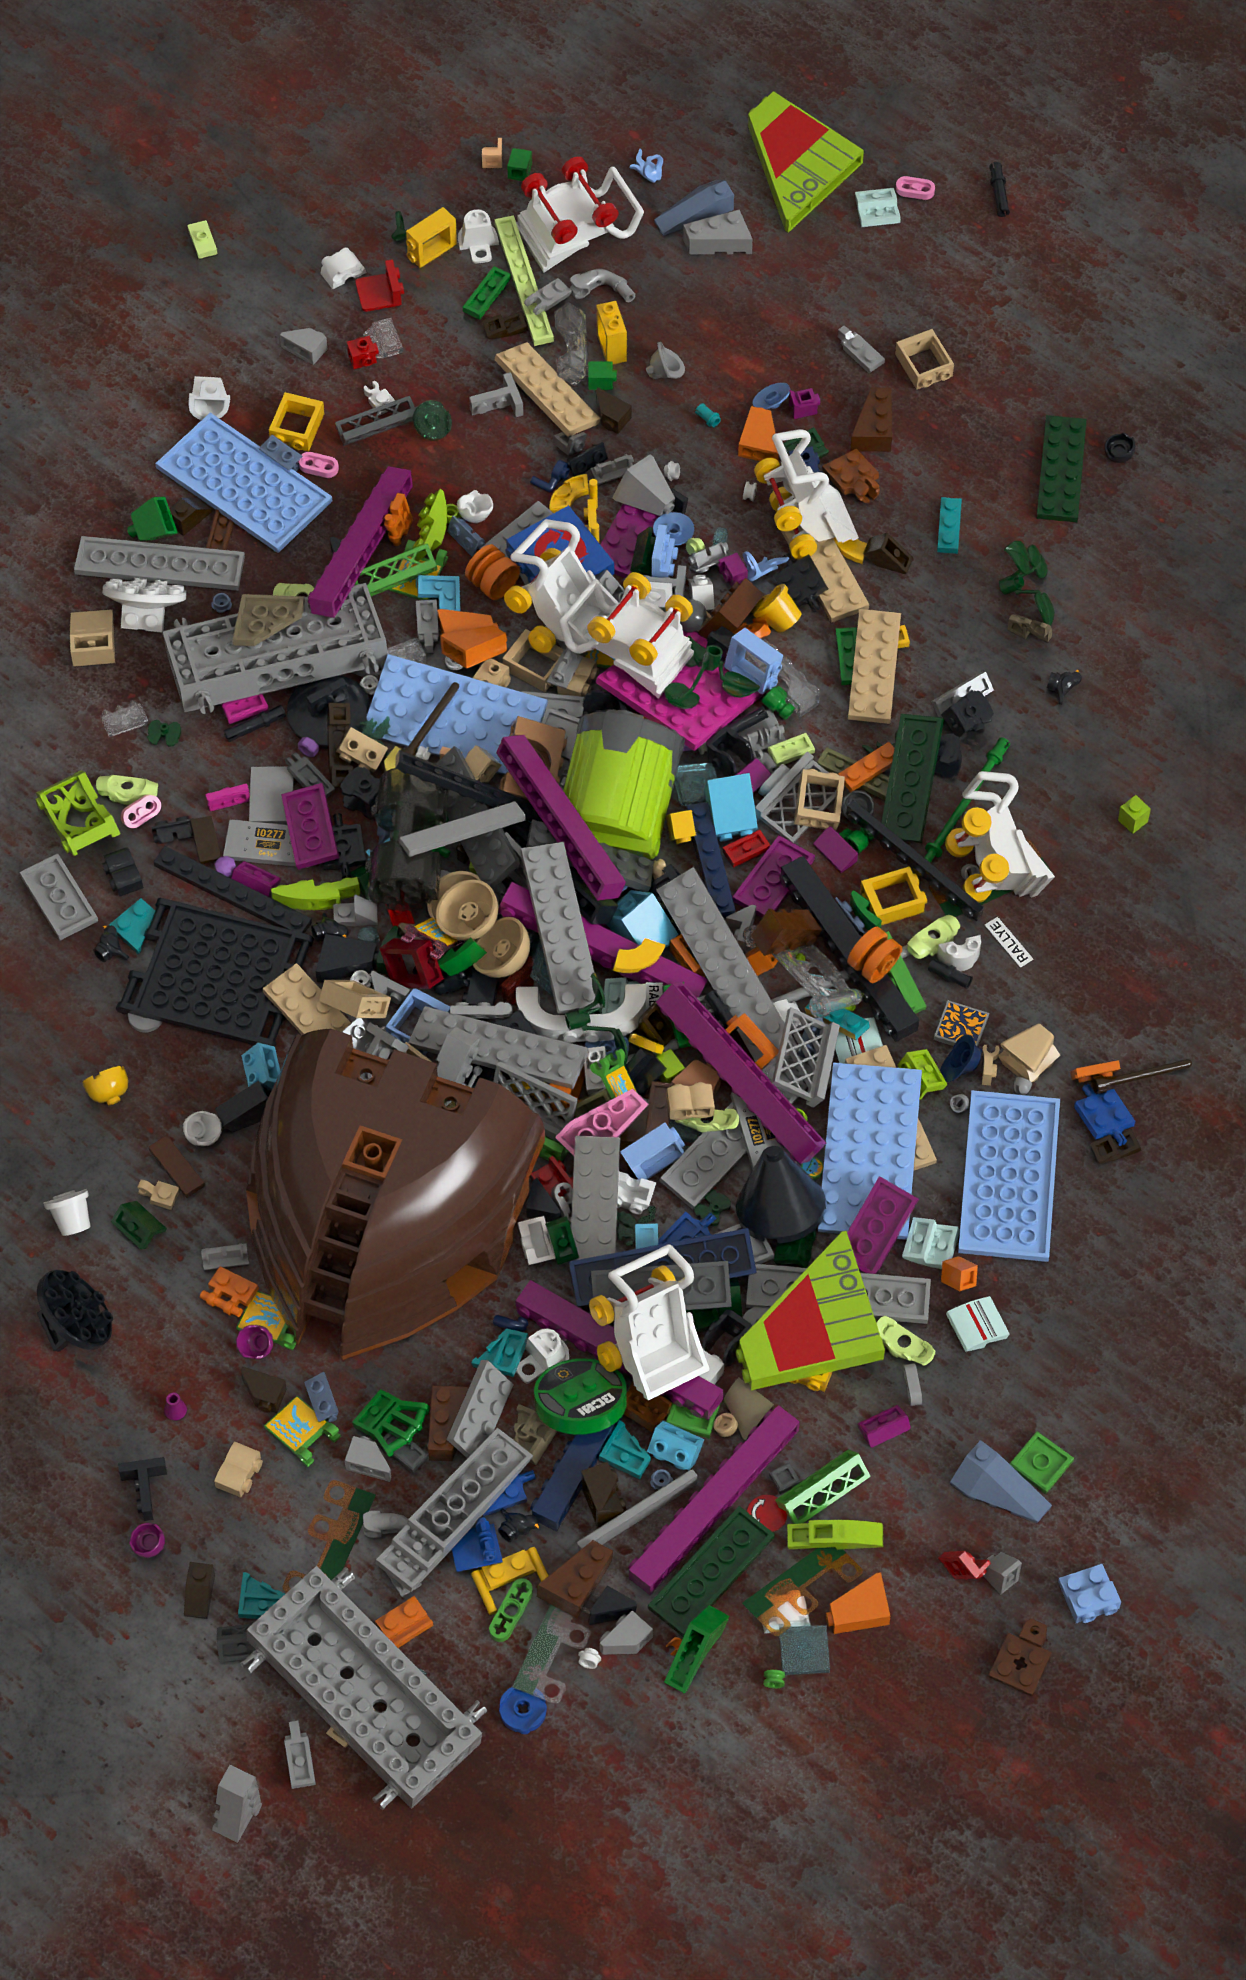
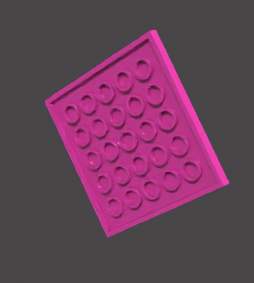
(694, 724)

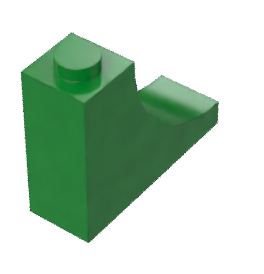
(695, 1645)

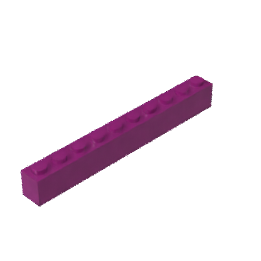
(358, 544)
(561, 817)
(603, 944)
(740, 1072)
(581, 1329)
(713, 1500)

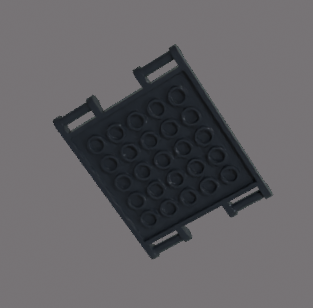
(213, 972)

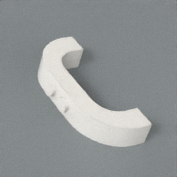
(555, 1026)

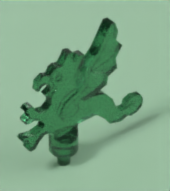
(380, 731)
(629, 1221)

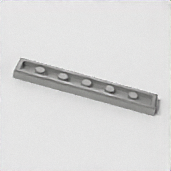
(462, 828)
(641, 1510)

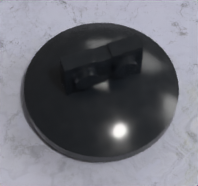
(309, 706)
(72, 1311)

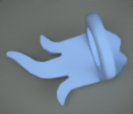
(648, 169)
(761, 568)

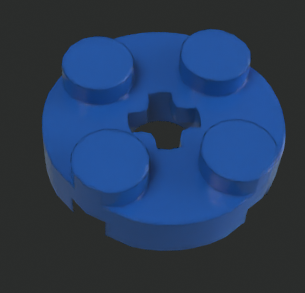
(522, 1722)

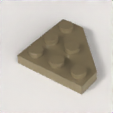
(264, 616)

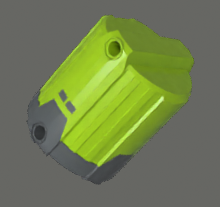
(623, 778)

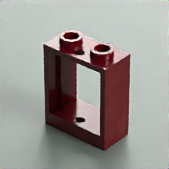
(429, 974)

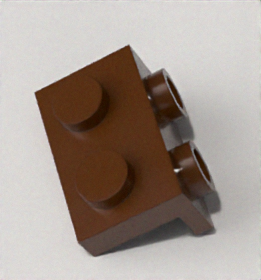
(646, 1412)

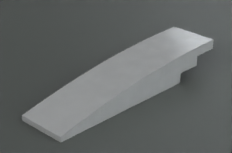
(453, 1509)

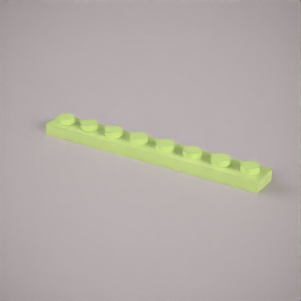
(523, 278)

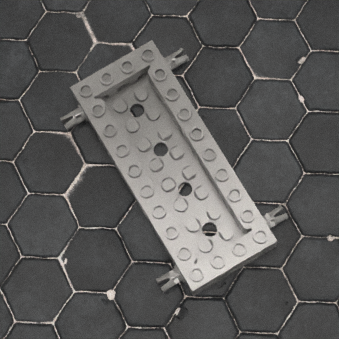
(310, 649)
(379, 1675)

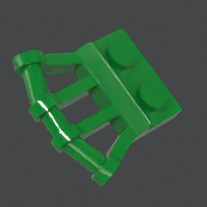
(380, 1413)

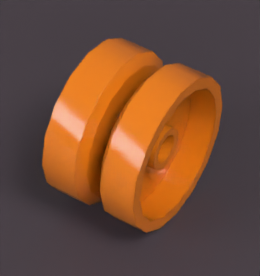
(874, 954)

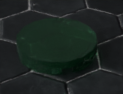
(432, 420)

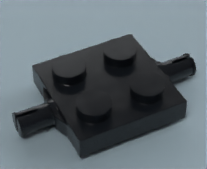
(803, 581)
(349, 847)

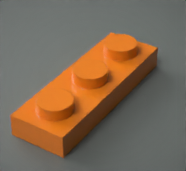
(868, 767)

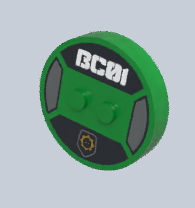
(580, 1396)

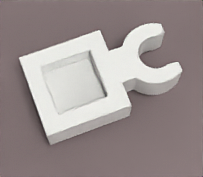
(378, 398)

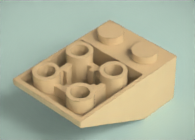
(92, 638)

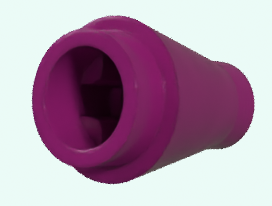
(174, 1408)

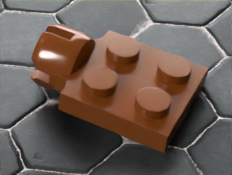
(854, 475)

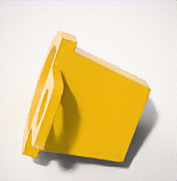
(778, 609)

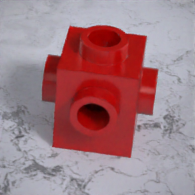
(362, 352)

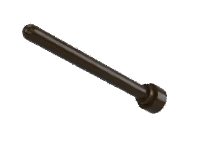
(432, 719)
(1102, 1084)

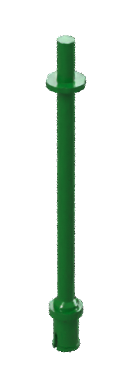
(994, 757)

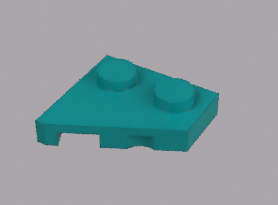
(133, 923)
(505, 1351)
(625, 1453)
(256, 1597)

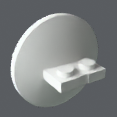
(143, 605)

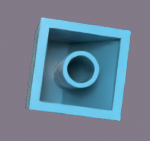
(731, 806)
(640, 918)

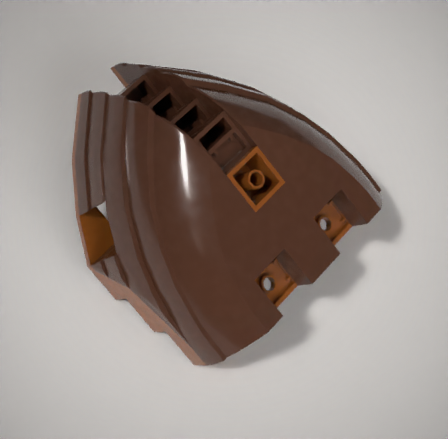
(383, 1190)

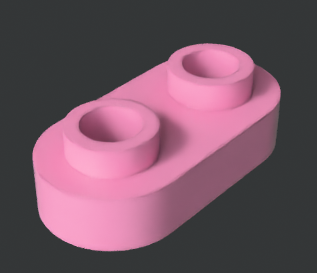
(915, 188)
(319, 464)
(140, 812)

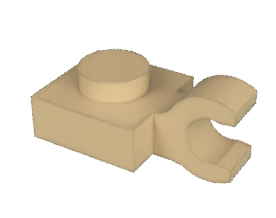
(989, 1068)
(161, 1194)

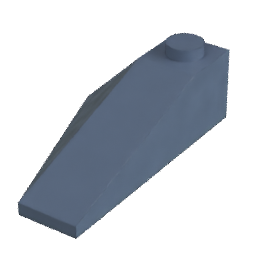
(702, 203)
(993, 1480)

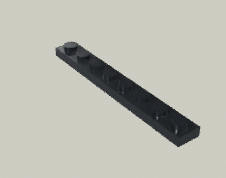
(461, 784)
(919, 864)
(231, 891)

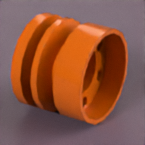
(492, 572)

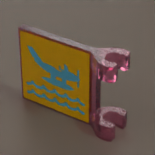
(430, 931)

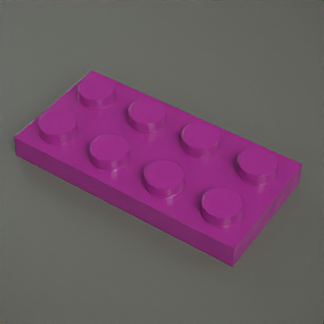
(622, 536)
(310, 826)
(763, 883)
(879, 1224)

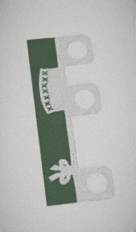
(552, 1632)

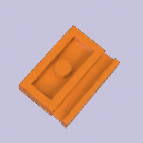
(1085, 1073)
(404, 1622)

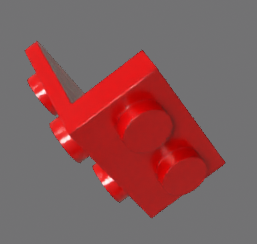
(380, 290)

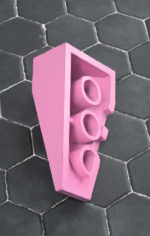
(604, 1121)

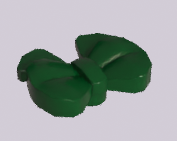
(157, 729)
(718, 1203)

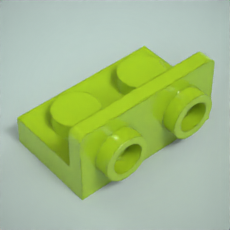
(931, 1076)

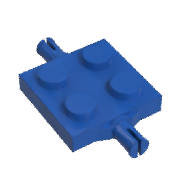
(1104, 1114)
(687, 1228)
(512, 1495)

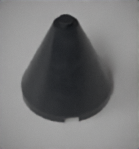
(779, 1199)

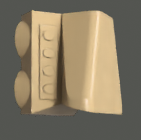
(1029, 1052)

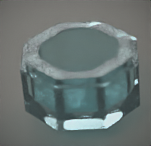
(720, 535)
(368, 934)

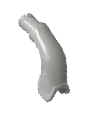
(589, 280)
(382, 1523)

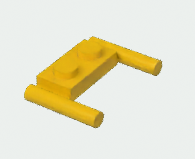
(590, 512)
(512, 1568)

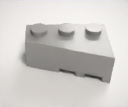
(718, 234)
(456, 1056)
(238, 1802)

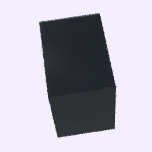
(541, 1203)
(611, 1607)

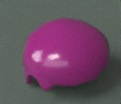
(254, 1342)
(147, 1540)

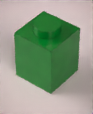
(519, 164)
(601, 375)

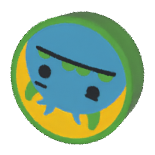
(814, 1168)

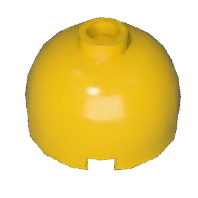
(107, 1085)

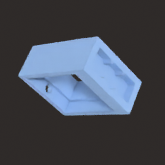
(737, 663)
(414, 999)
(654, 1151)

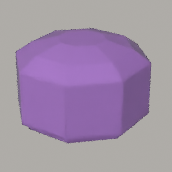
(308, 746)
(225, 866)

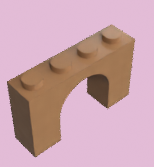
(547, 743)

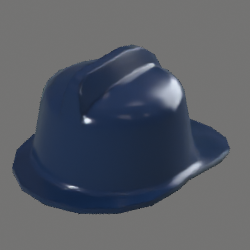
(962, 1059)

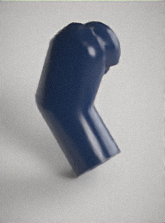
(507, 1323)

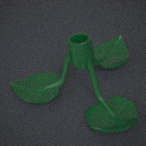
(1015, 582)
(709, 658)
(581, 1017)

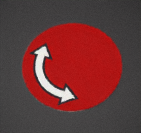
(767, 1512)

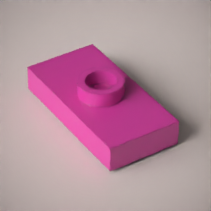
(244, 708)
(228, 797)

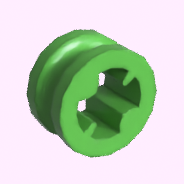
(774, 1679)

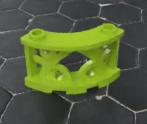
(79, 836)

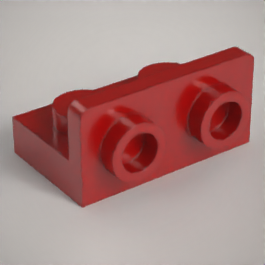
(552, 1174)
(963, 1565)

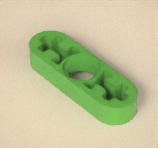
(524, 1599)

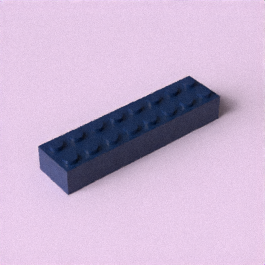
(726, 1246)

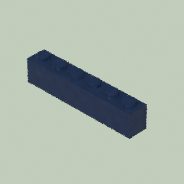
(710, 858)
(565, 1484)

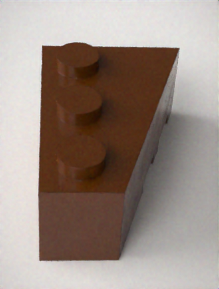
(874, 424)
(733, 609)
(785, 931)
(444, 1410)
(576, 1579)

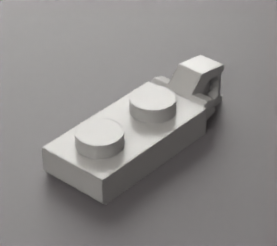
(860, 350)
(427, 623)
(299, 1757)

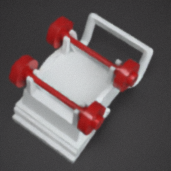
(570, 213)

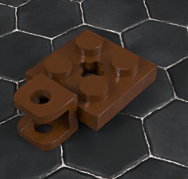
(1030, 1650)

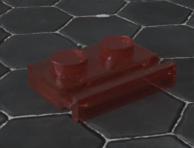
(518, 979)

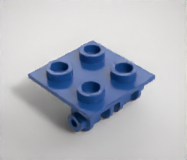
(477, 1547)

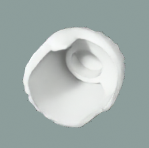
(475, 506)
(202, 1128)

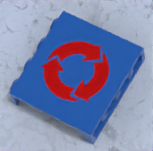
(588, 549)

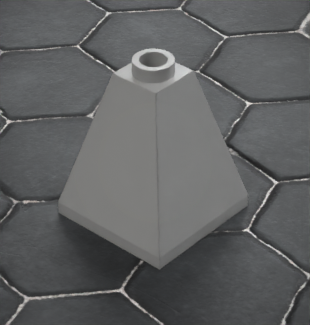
(645, 488)

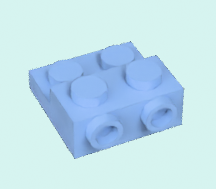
(663, 554)
(1090, 1594)

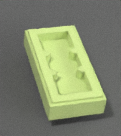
(202, 239)
(791, 749)

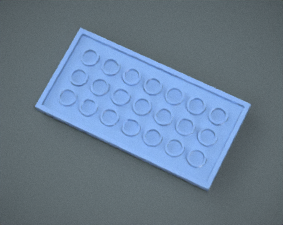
(243, 482)
(475, 715)
(868, 1137)
(1009, 1176)

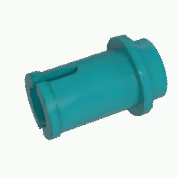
(712, 418)

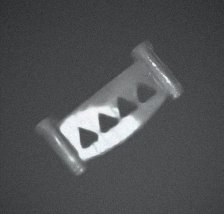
(823, 999)

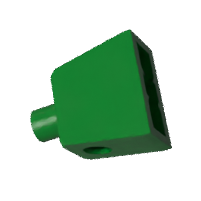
(152, 520)

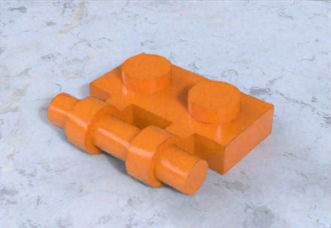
(400, 520)
(232, 1286)

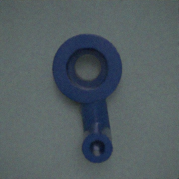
(558, 473)

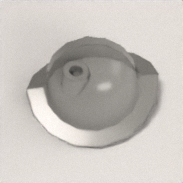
(665, 364)

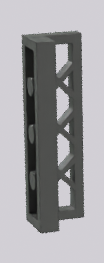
(379, 425)
(235, 1644)

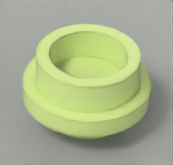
(694, 545)

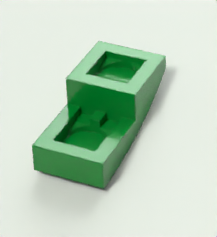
(861, 908)
(457, 961)

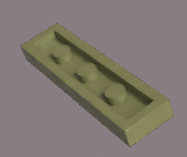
(836, 763)

